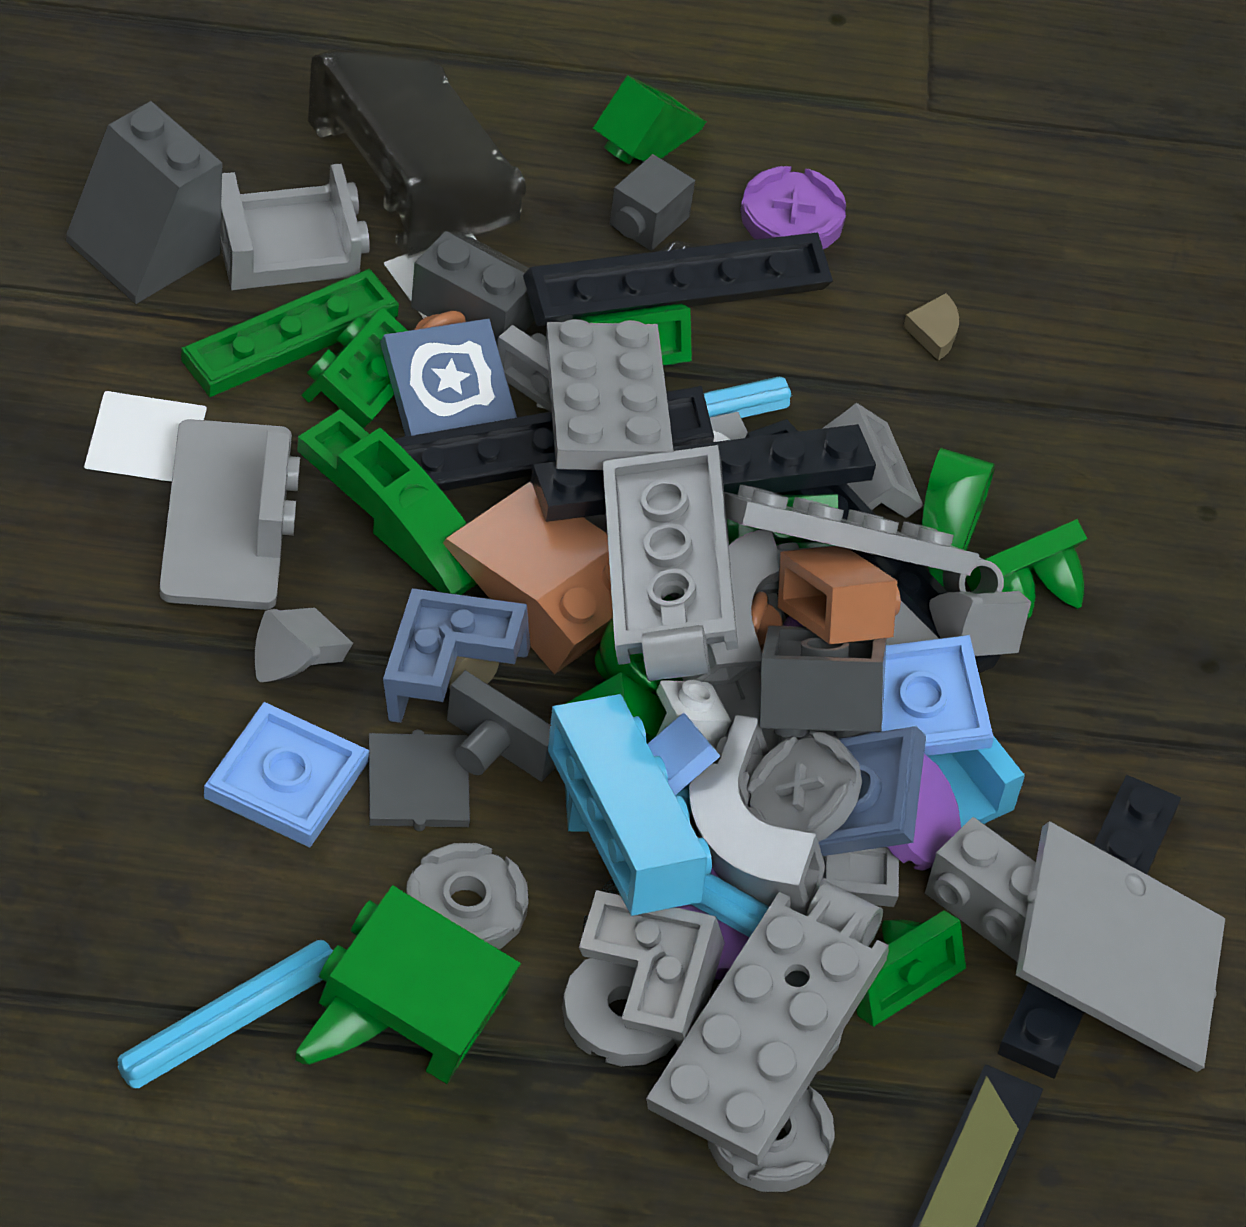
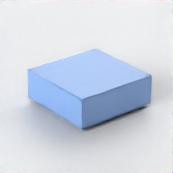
(683, 752)

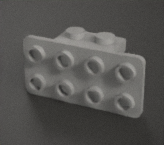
(228, 514)

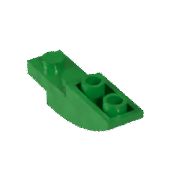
(393, 489)

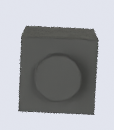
(651, 202)

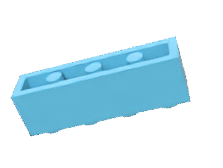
(628, 804)

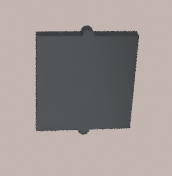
(417, 781)

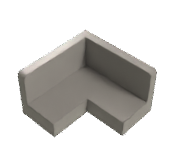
(673, 956)

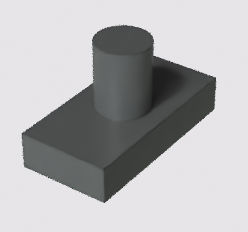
(496, 729)

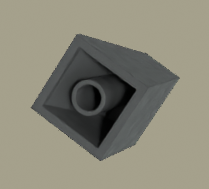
(148, 204)

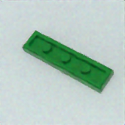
(284, 333)

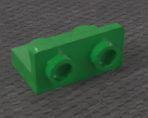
(358, 374)

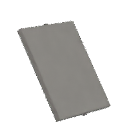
(1121, 947)

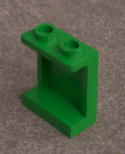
(420, 977)

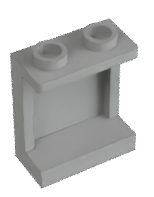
(291, 233)

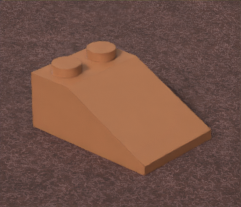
(549, 566)

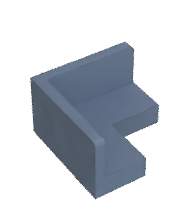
(440, 629)

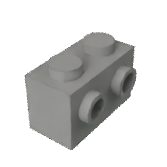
(984, 884)

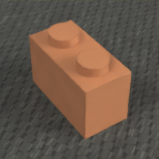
(837, 594)

